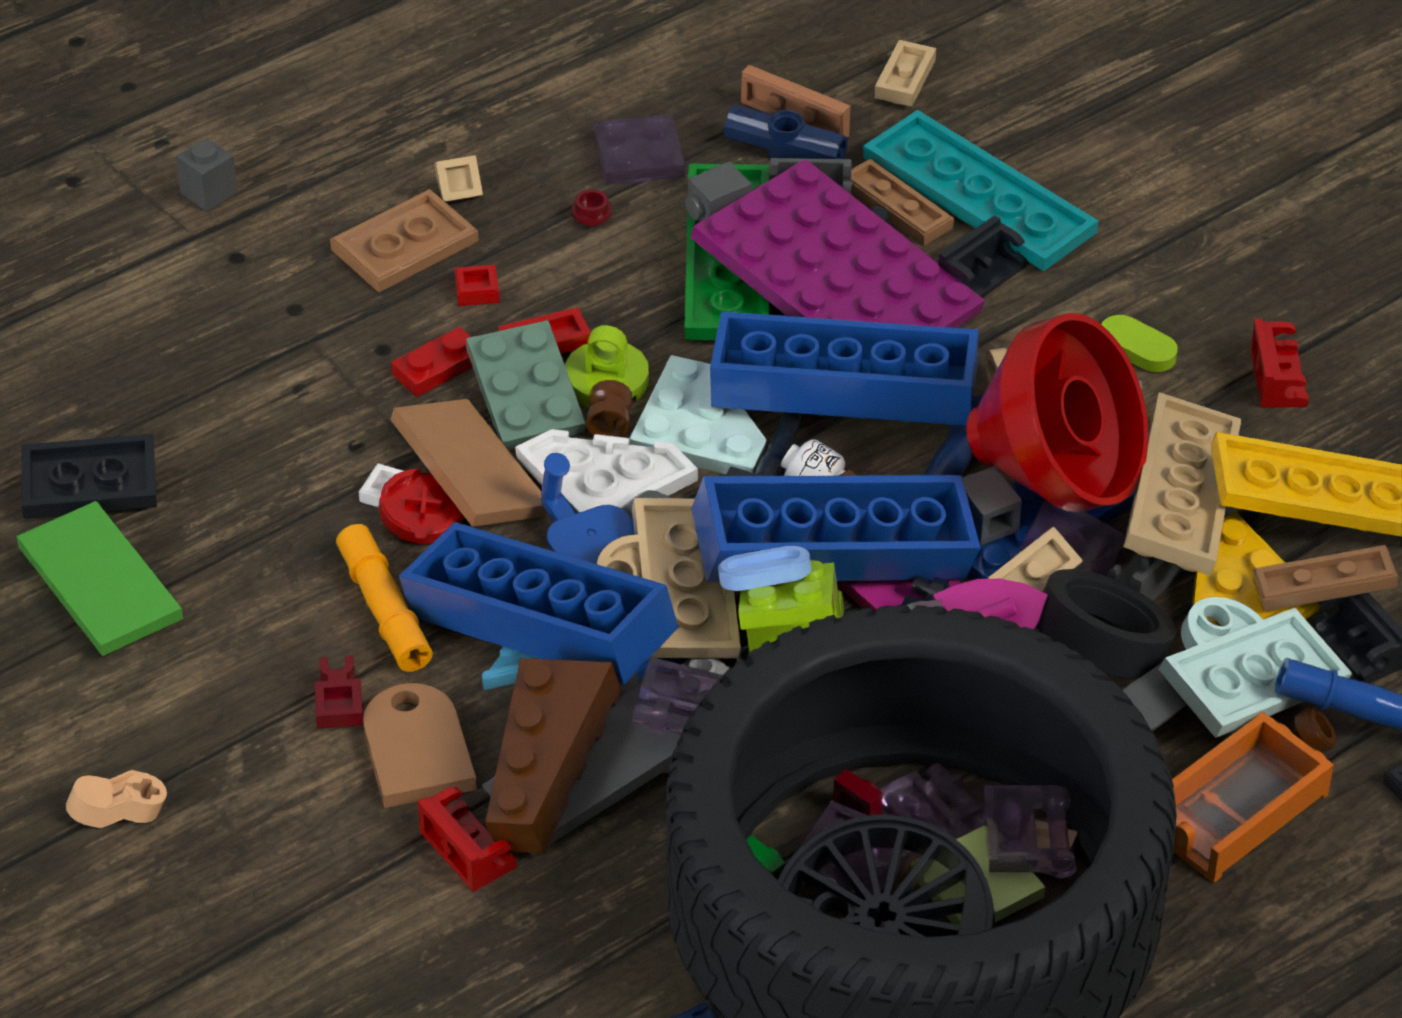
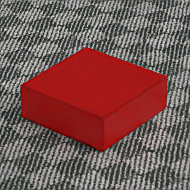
(476, 285)

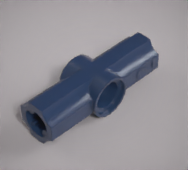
(783, 134)

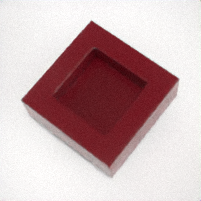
(857, 793)

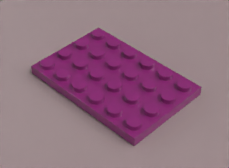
(831, 256)

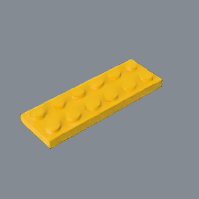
(1308, 484)

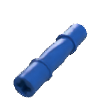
(1340, 693)

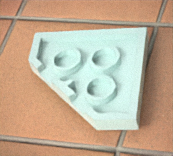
(683, 415)

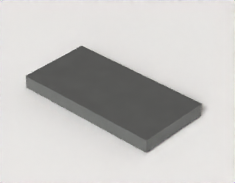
(616, 764)

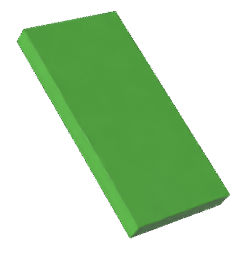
(99, 578)

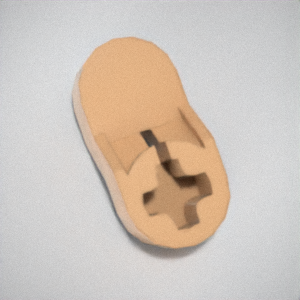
(106, 801)

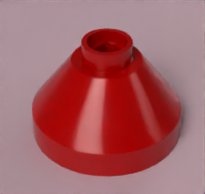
(1064, 415)

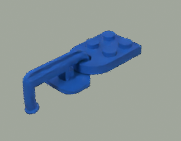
(582, 533)

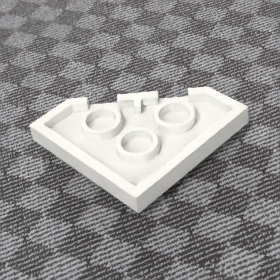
(608, 468)

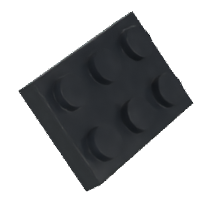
(78, 472)

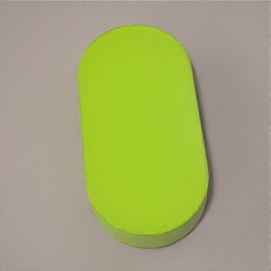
(1142, 343)

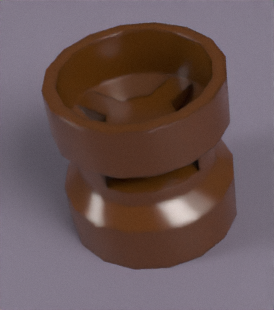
(609, 408)

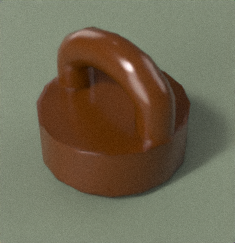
(1314, 729)

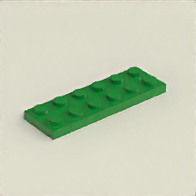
(710, 283)

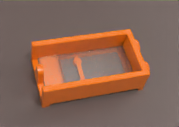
(1244, 794)

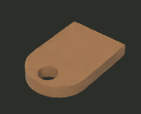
(416, 749)

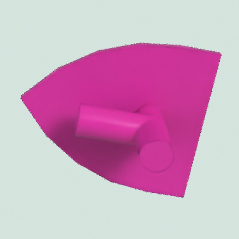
(997, 598)

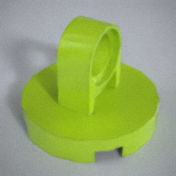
(607, 358)

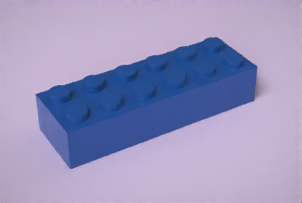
(844, 368)
(861, 523)
(538, 600)

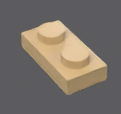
(905, 73)
(1039, 561)

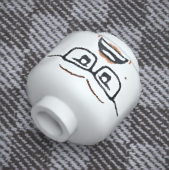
(812, 460)

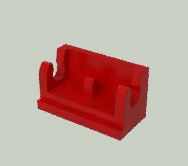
(1277, 366)
(463, 839)

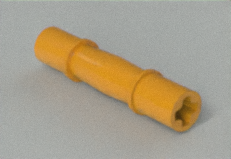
(384, 598)

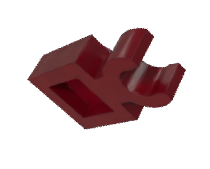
(338, 696)

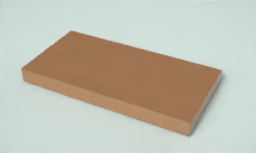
(469, 462)

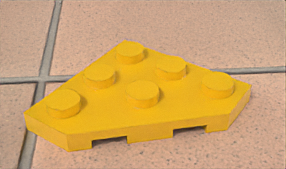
(1232, 575)

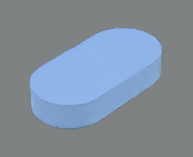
(764, 568)

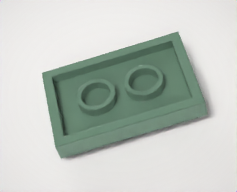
(524, 383)

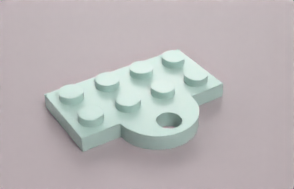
(1233, 667)

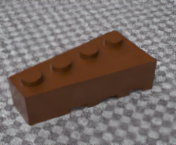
(547, 736)

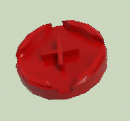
(417, 507)

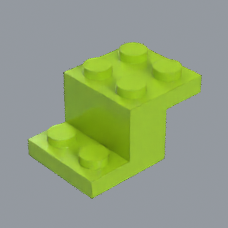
(783, 606)

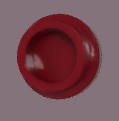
(591, 208)

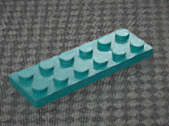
(980, 186)

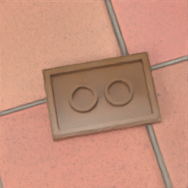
(404, 240)

